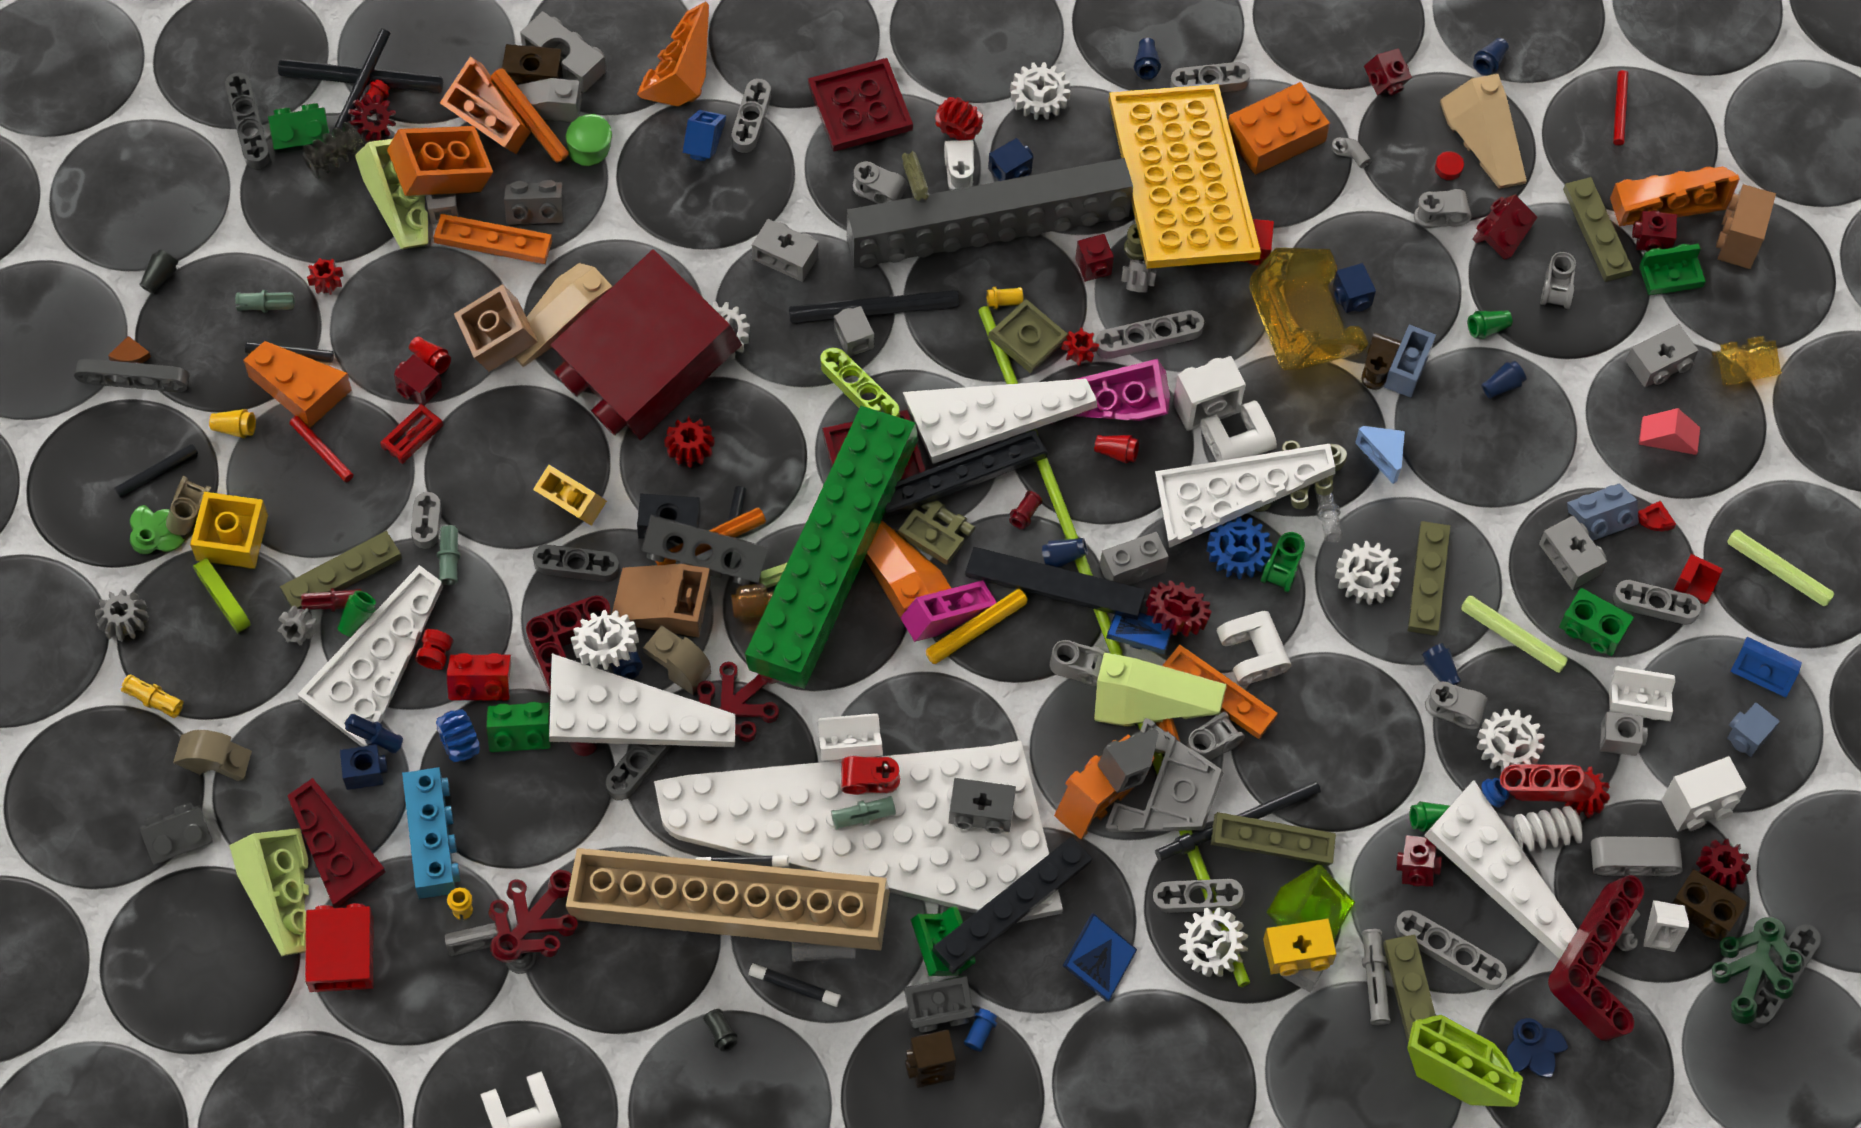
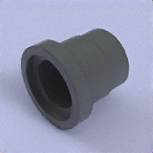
(522, 964)

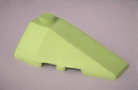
(402, 213)
(1140, 690)
(273, 877)

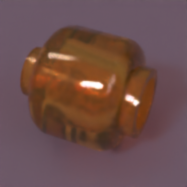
(750, 602)

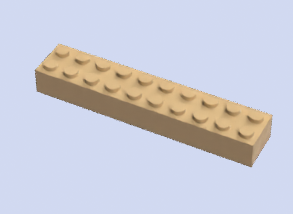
(728, 898)

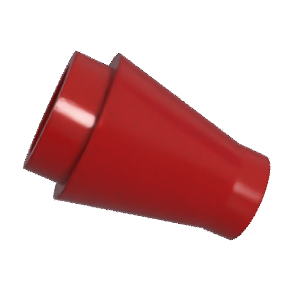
(431, 354)
(1120, 447)

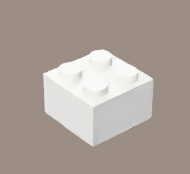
(1208, 392)
(1703, 794)

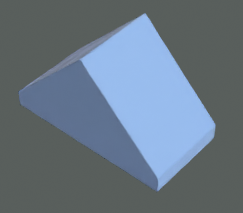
(1383, 448)

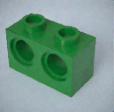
(1600, 616)

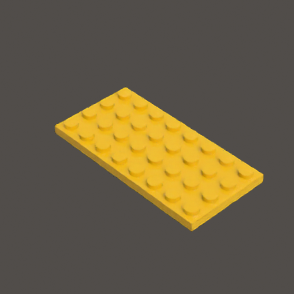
(1184, 176)

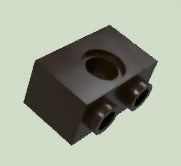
(521, 59)

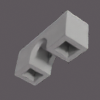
(582, 60)

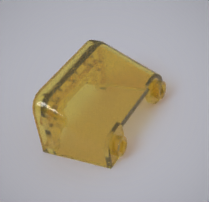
(1299, 308)

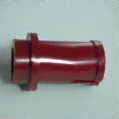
(1022, 514)

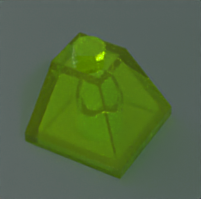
(1311, 898)

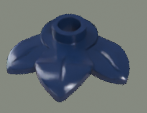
(1535, 1052)

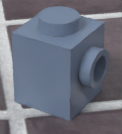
(1752, 729)

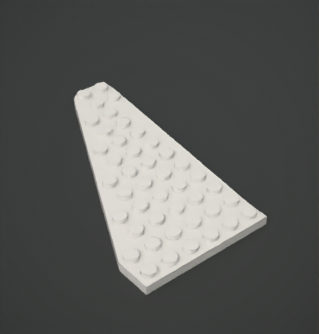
(916, 849)

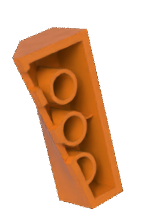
(1677, 193)

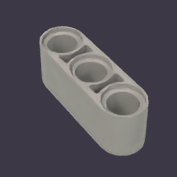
(1636, 856)

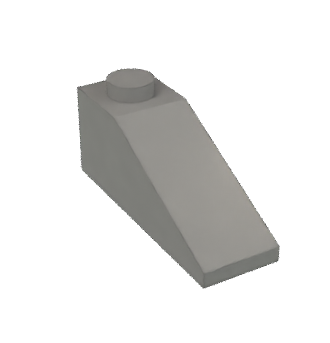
(554, 98)

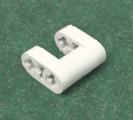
(1253, 442)
(1271, 653)
(541, 1116)

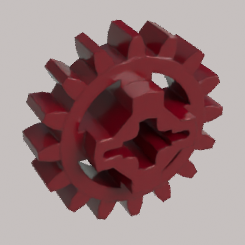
(1178, 608)

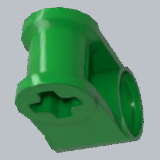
(1283, 566)

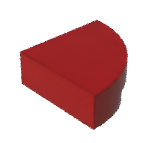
(1656, 518)

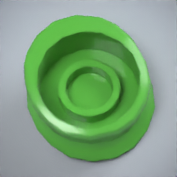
(588, 139)

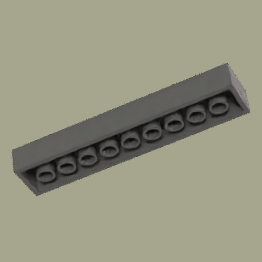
(989, 213)

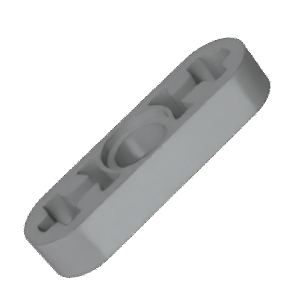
(1217, 70)
(753, 126)
(1676, 615)
(1176, 903)

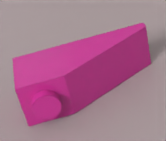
(946, 609)

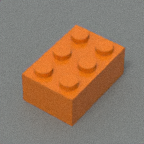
(1278, 128)
(439, 160)

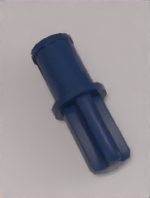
(373, 733)

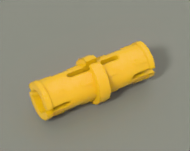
(152, 696)

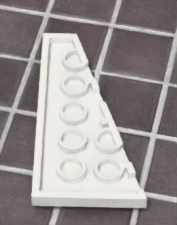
(974, 417)
(1220, 491)
(372, 662)
(609, 708)
(1488, 853)

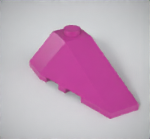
(1130, 392)

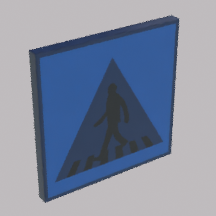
(1139, 633)
(1100, 957)

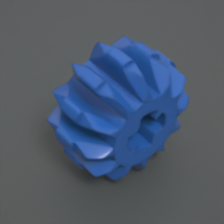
(457, 735)

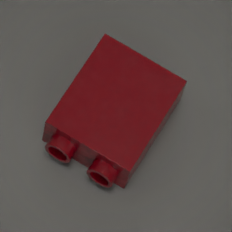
(643, 347)

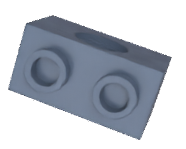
(1410, 361)

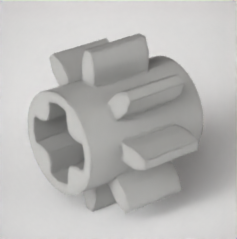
(1138, 276)
(297, 625)

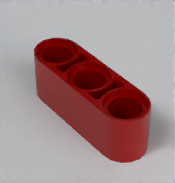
(1535, 776)

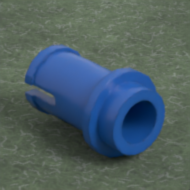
(980, 1029)

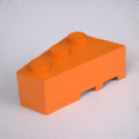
(1087, 797)

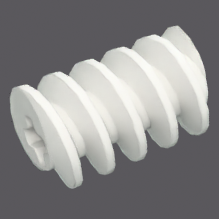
(1546, 827)

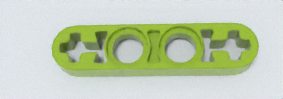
(863, 385)

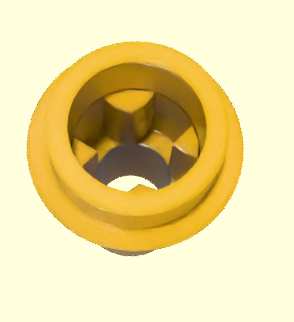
(235, 423)

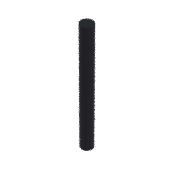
(364, 76)

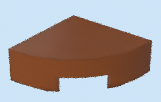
(130, 352)

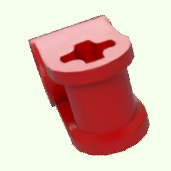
(866, 774)

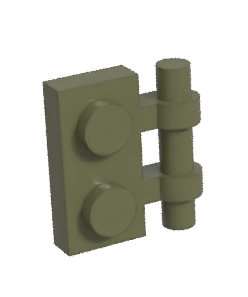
(933, 537)

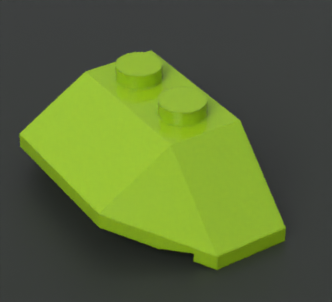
(1462, 1063)

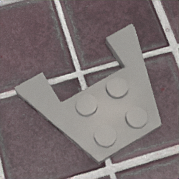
(1180, 793)

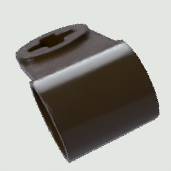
(1379, 360)

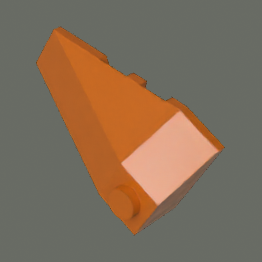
(682, 63)
(902, 569)

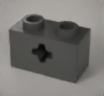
(995, 797)

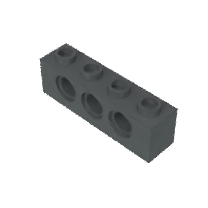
(751, 554)

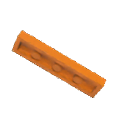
(493, 238)
(1238, 703)

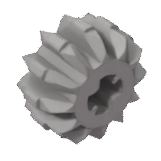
(110, 611)

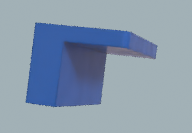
(1766, 667)

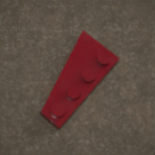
(337, 850)

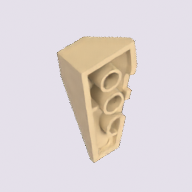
(1484, 122)
(561, 306)

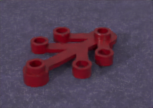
(735, 703)
(530, 920)

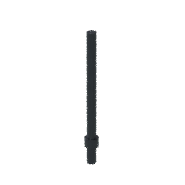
(1187, 842)

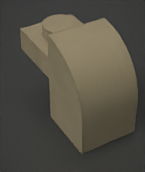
(682, 658)
(213, 751)

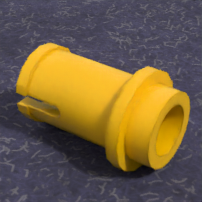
(1004, 297)
(458, 907)

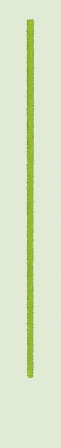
(1102, 617)

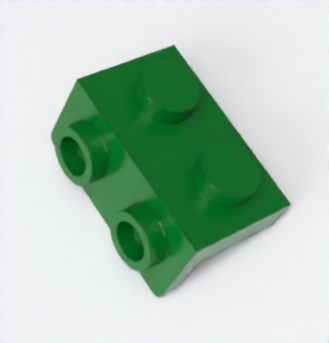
(299, 127)
(1672, 269)
(518, 727)
(932, 929)

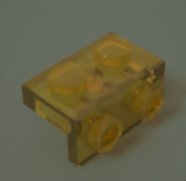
(1748, 361)

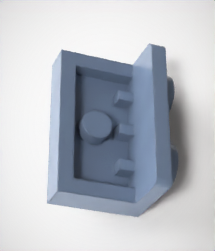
(1605, 511)

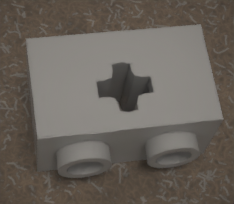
(785, 250)
(1662, 356)
(1573, 552)
(1134, 560)

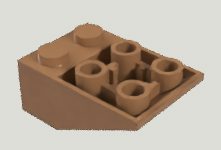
(664, 596)

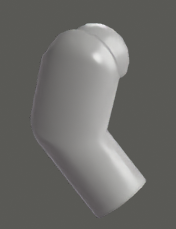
(1351, 148)
(1626, 940)

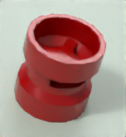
(434, 649)

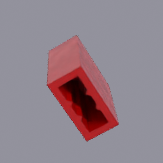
(339, 948)

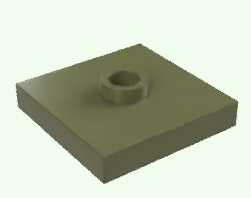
(1028, 336)

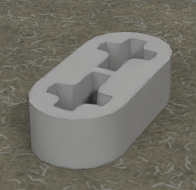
(419, 520)

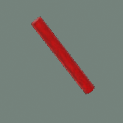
(1620, 107)
(321, 449)

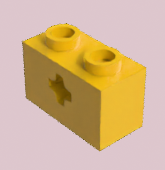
(570, 495)
(1311, 936)

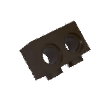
(1711, 899)
(931, 1059)

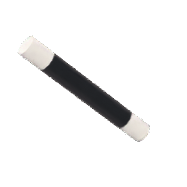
(773, 860)
(794, 985)

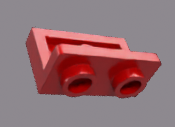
(478, 677)

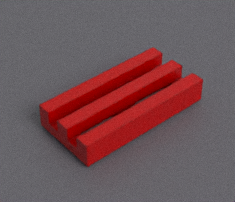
(411, 447)

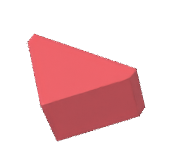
(1670, 431)

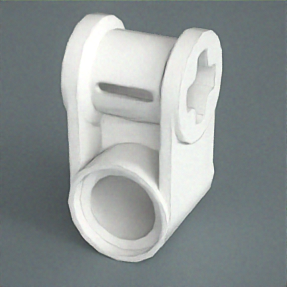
(959, 163)

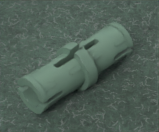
(863, 812)

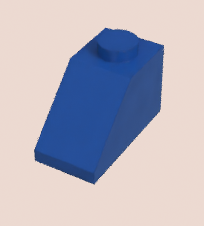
(703, 134)

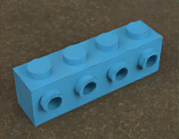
(429, 832)

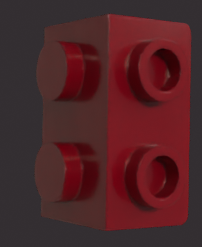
(1505, 225)

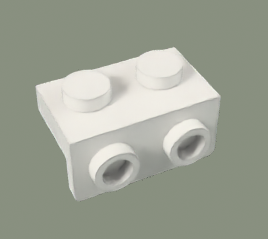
(1641, 693)
(849, 737)

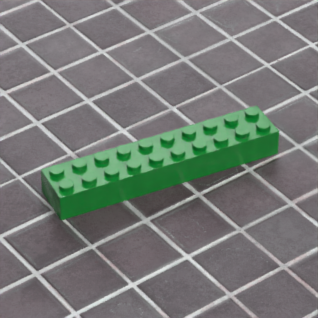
(831, 547)

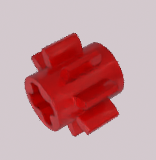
(325, 276)
(1080, 346)

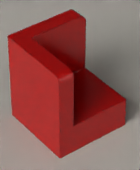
(1698, 578)

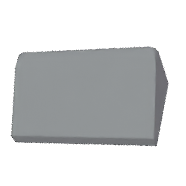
(470, 939)

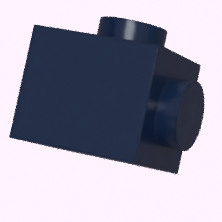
(1011, 161)
(1354, 288)

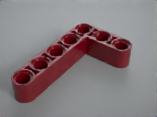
(560, 636)
(1574, 975)

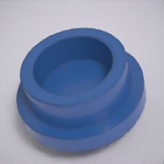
(1494, 792)

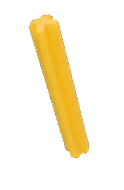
(976, 626)

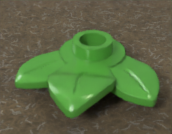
(152, 526)

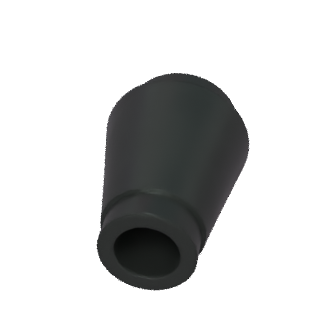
(158, 271)

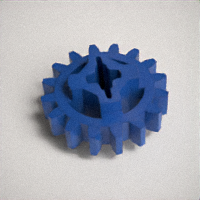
(1238, 542)

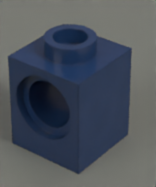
(353, 758)

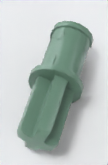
(265, 301)
(448, 555)

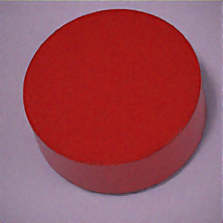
(1449, 165)

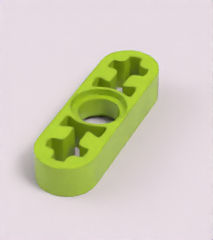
(221, 595)

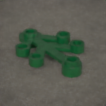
(1757, 964)

